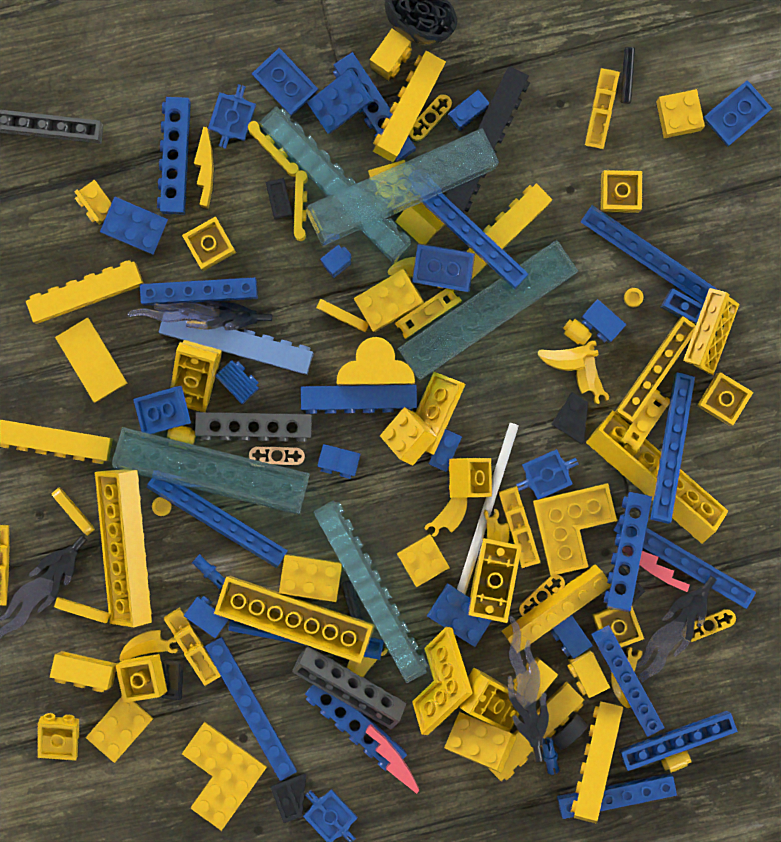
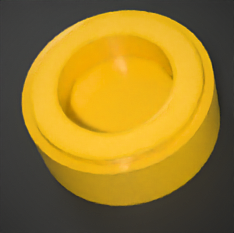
(633, 297)
(161, 506)

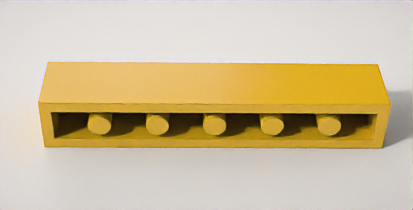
(409, 106)
(514, 220)
(85, 292)
(656, 370)
(55, 440)
(559, 606)
(559, 707)
(598, 762)

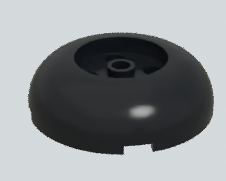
(422, 20)

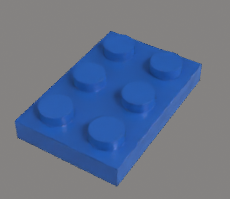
(285, 81)
(339, 101)
(737, 113)
(133, 225)
(443, 267)
(162, 410)
(452, 611)

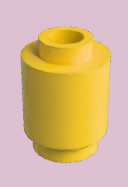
(577, 332)
(182, 434)
(676, 761)

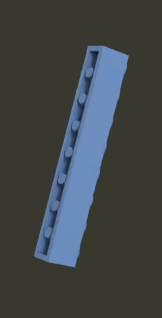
(245, 345)

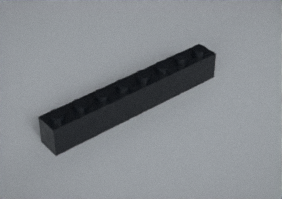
(496, 118)

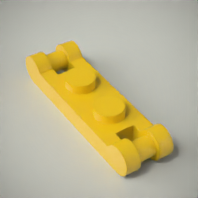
(267, 143)
(300, 198)
(428, 312)
(645, 421)

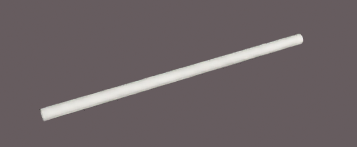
(488, 505)

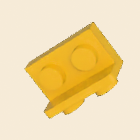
(95, 201)

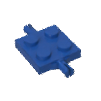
(232, 116)
(547, 474)
(330, 816)

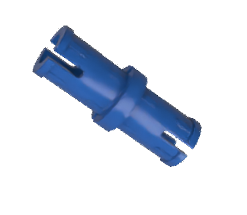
(209, 571)
(550, 756)

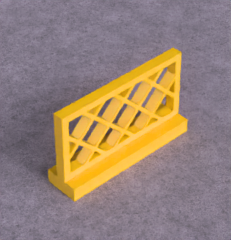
(709, 322)

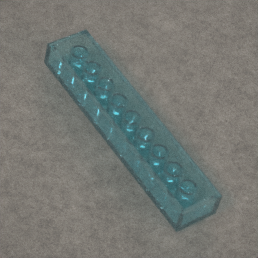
(329, 178)
(402, 186)
(486, 312)
(211, 471)
(370, 591)

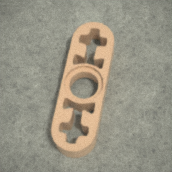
(282, 449)

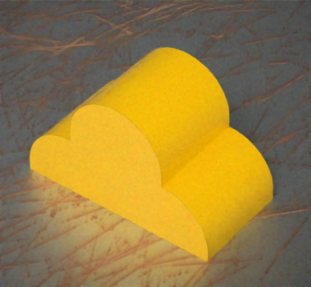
(375, 366)
(196, 371)
(494, 580)
(489, 701)

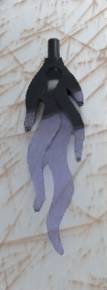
(205, 317)
(46, 585)
(681, 628)
(527, 690)

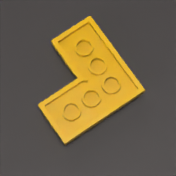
(563, 517)
(449, 684)
(232, 772)

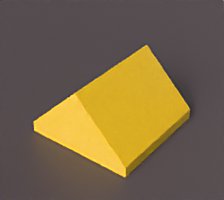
(419, 223)

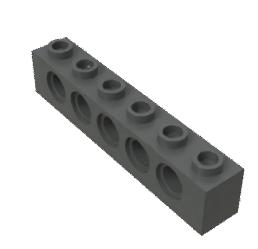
(51, 126)
(204, 422)
(349, 687)

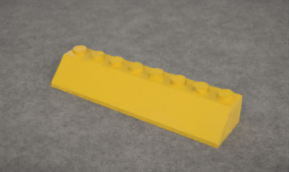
(693, 506)
(123, 547)
(294, 619)

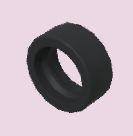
(569, 732)

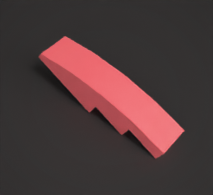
(649, 562)
(396, 763)

